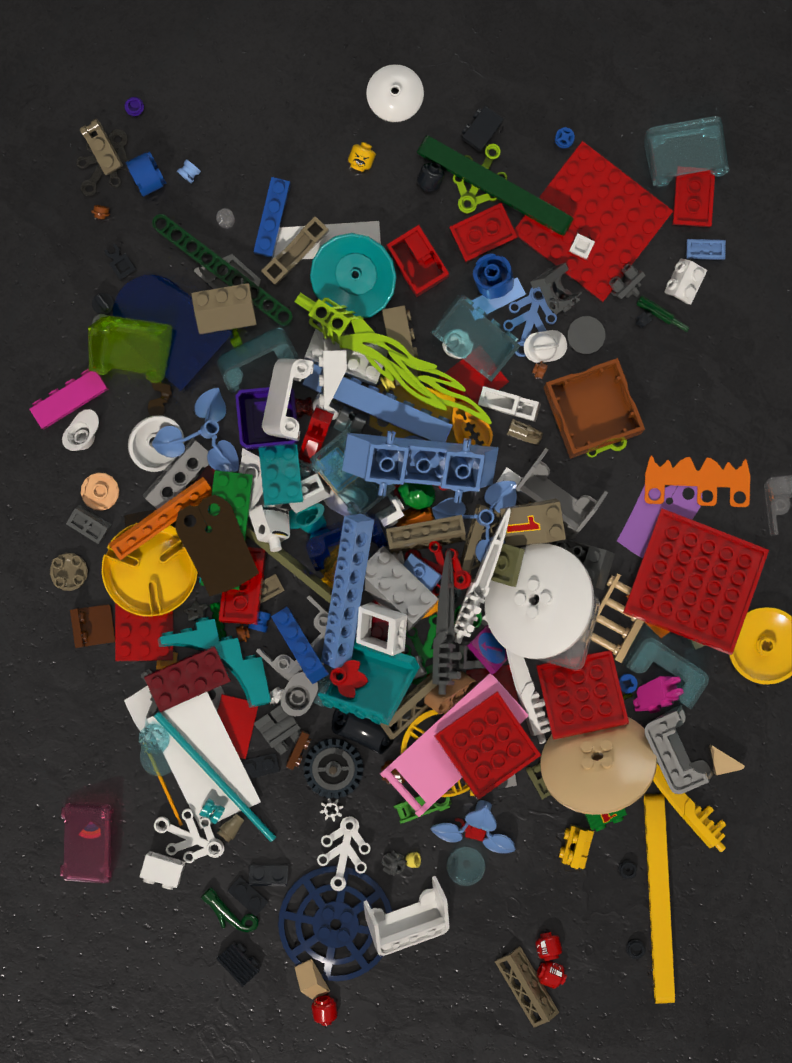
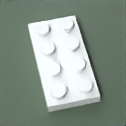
(357, 364)

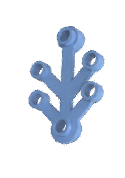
(531, 316)

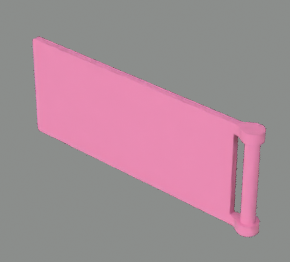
(426, 763)

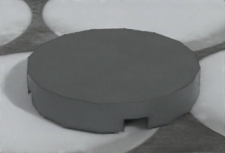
(586, 335)

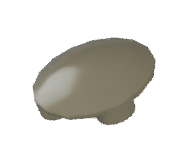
(68, 571)

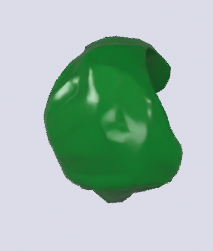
(417, 495)

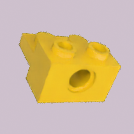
(582, 838)

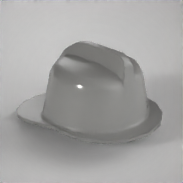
(298, 695)

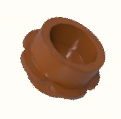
(100, 211)
(539, 370)
(242, 633)

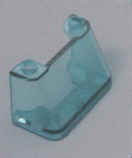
(686, 149)
(231, 361)
(353, 490)

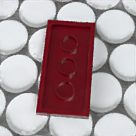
(187, 678)

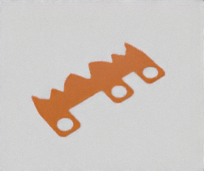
(707, 478)

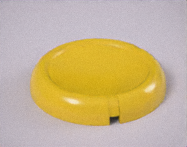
(152, 577)

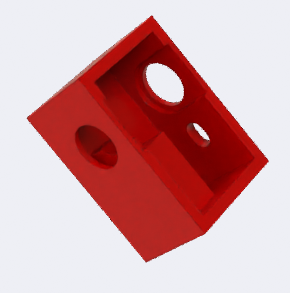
(417, 261)

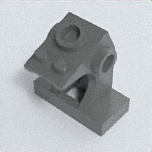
(553, 291)

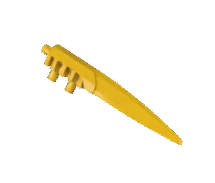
(692, 814)

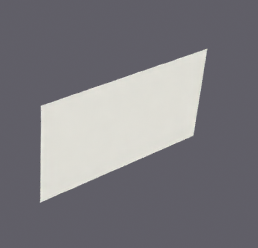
(205, 732)

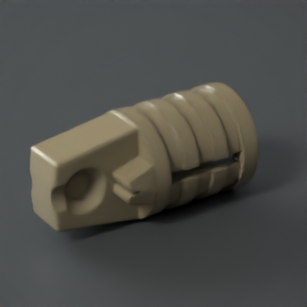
(524, 432)

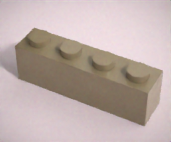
(397, 328)

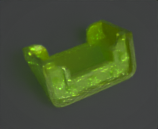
(129, 346)

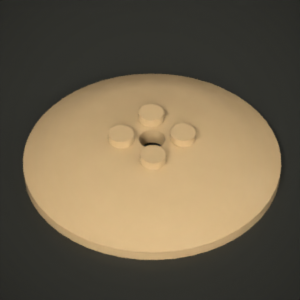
(604, 784)

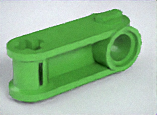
(410, 812)

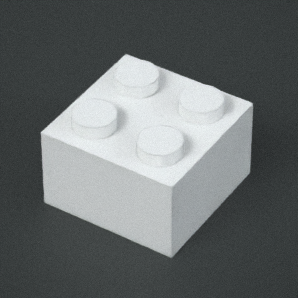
(162, 870)

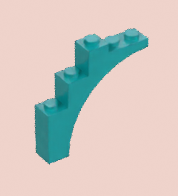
(248, 672)

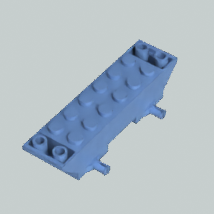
(402, 460)

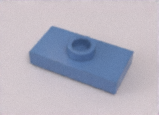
(705, 249)
(422, 571)

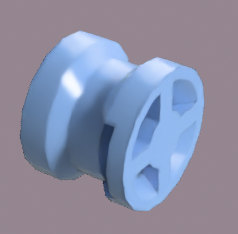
(188, 171)

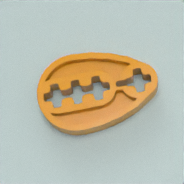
(459, 424)

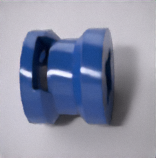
(564, 137)
(628, 683)

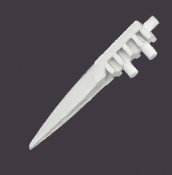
(479, 588)
(528, 698)

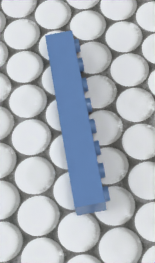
(385, 407)

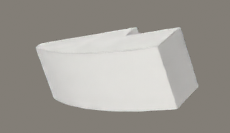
(509, 404)

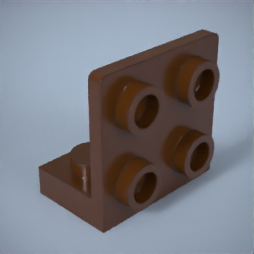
(92, 625)

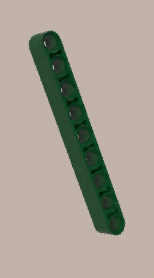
(495, 185)
(216, 262)

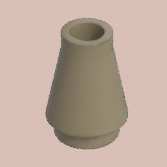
(230, 828)

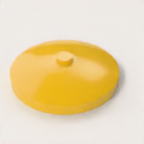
(764, 646)

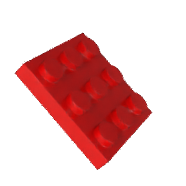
(138, 636)

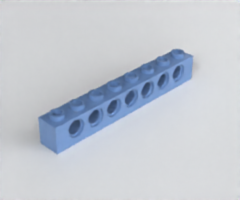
(347, 590)

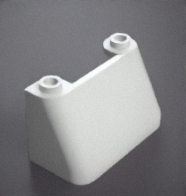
(275, 419)

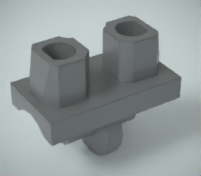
(629, 284)

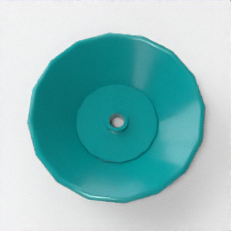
(334, 277)

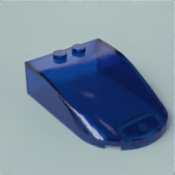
(164, 302)

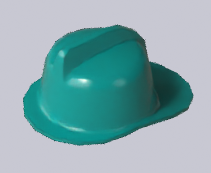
(309, 519)

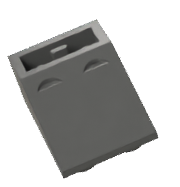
(596, 560)

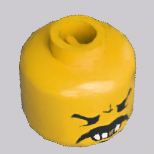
(361, 156)

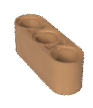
(454, 694)

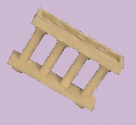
(627, 633)

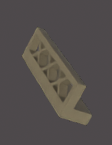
(407, 703)
(530, 986)

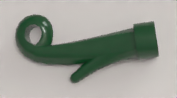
(223, 912)

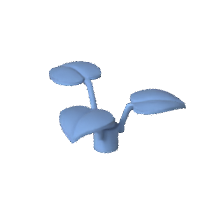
(212, 408)
(497, 495)
(481, 819)

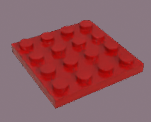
(584, 697)
(487, 745)

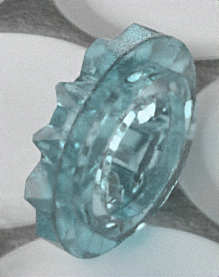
(160, 733)

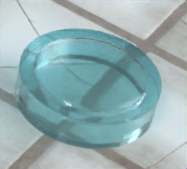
(154, 763)
(465, 866)

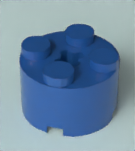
(144, 173)
(493, 276)

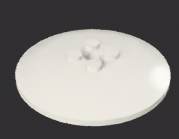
(562, 608)

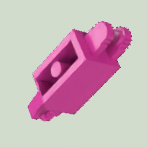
(657, 694)

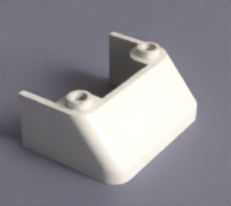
(409, 924)

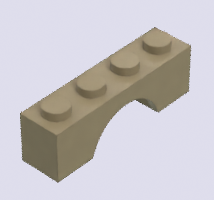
(295, 251)

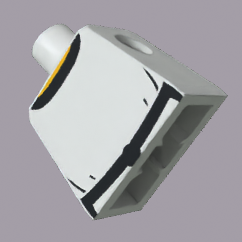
(271, 525)

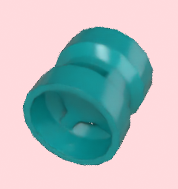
(207, 809)

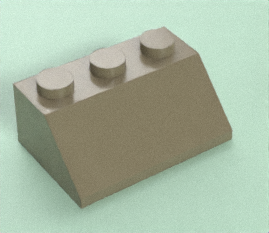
(224, 308)

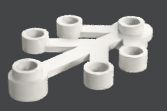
(192, 837)
(344, 850)

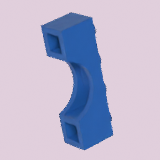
(271, 217)
(299, 645)

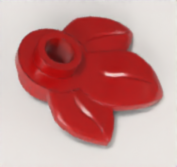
(351, 678)

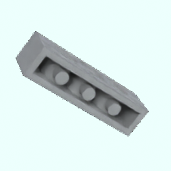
(179, 464)

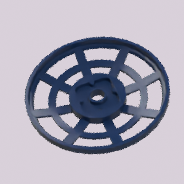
(322, 918)

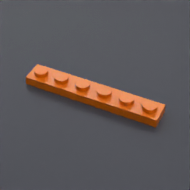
(160, 519)

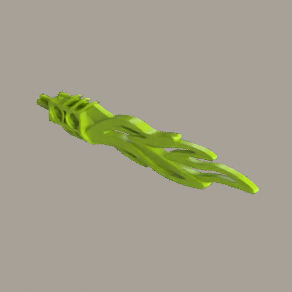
(365, 334)

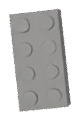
(397, 587)

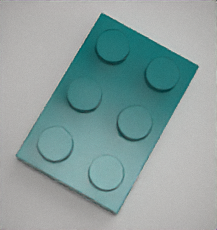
(280, 475)

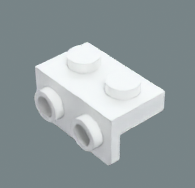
(685, 280)
(391, 514)

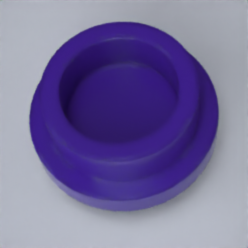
(134, 106)

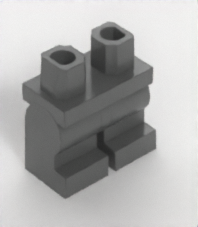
(278, 731)

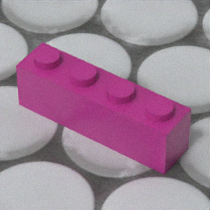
(68, 399)

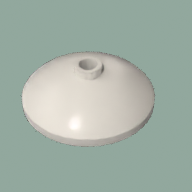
(395, 106)
(141, 448)

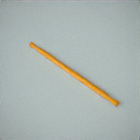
(170, 800)

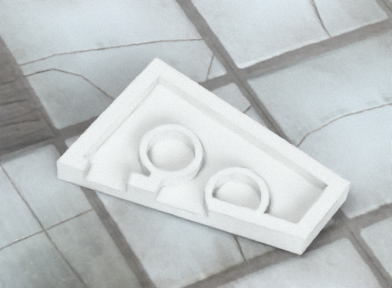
(251, 465)

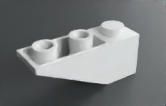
(333, 369)

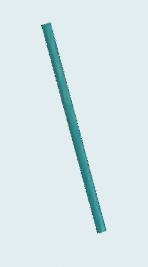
(214, 776)

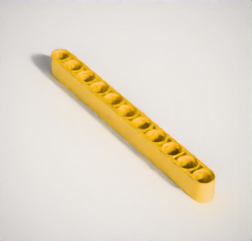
(659, 898)

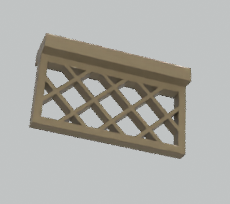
(421, 534)
(473, 537)

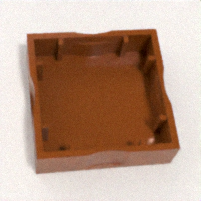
(593, 408)

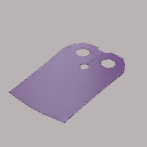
(644, 516)

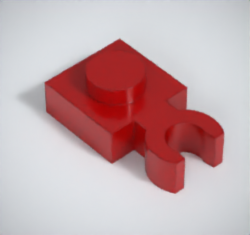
(472, 832)

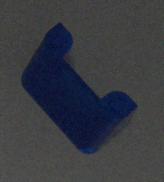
(319, 541)

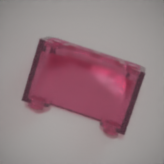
(87, 842)

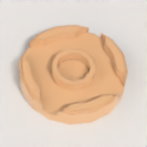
(100, 491)

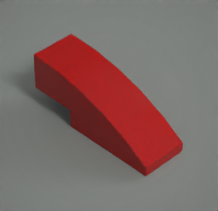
(315, 434)

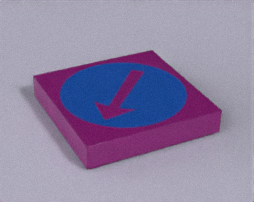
(488, 650)

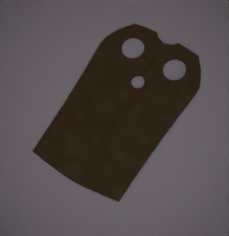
(218, 556)

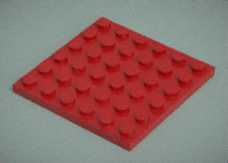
(604, 209)
(696, 581)

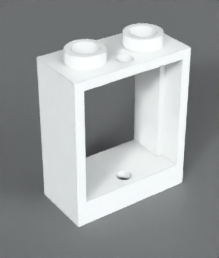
(396, 629)

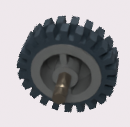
(333, 768)

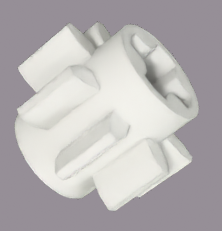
(333, 814)

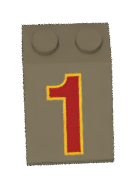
(534, 523)

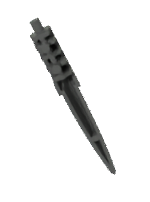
(445, 634)

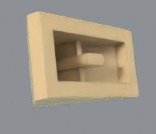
(722, 762)
(310, 980)

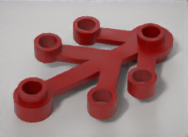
(439, 567)

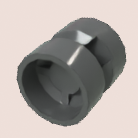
(351, 421)

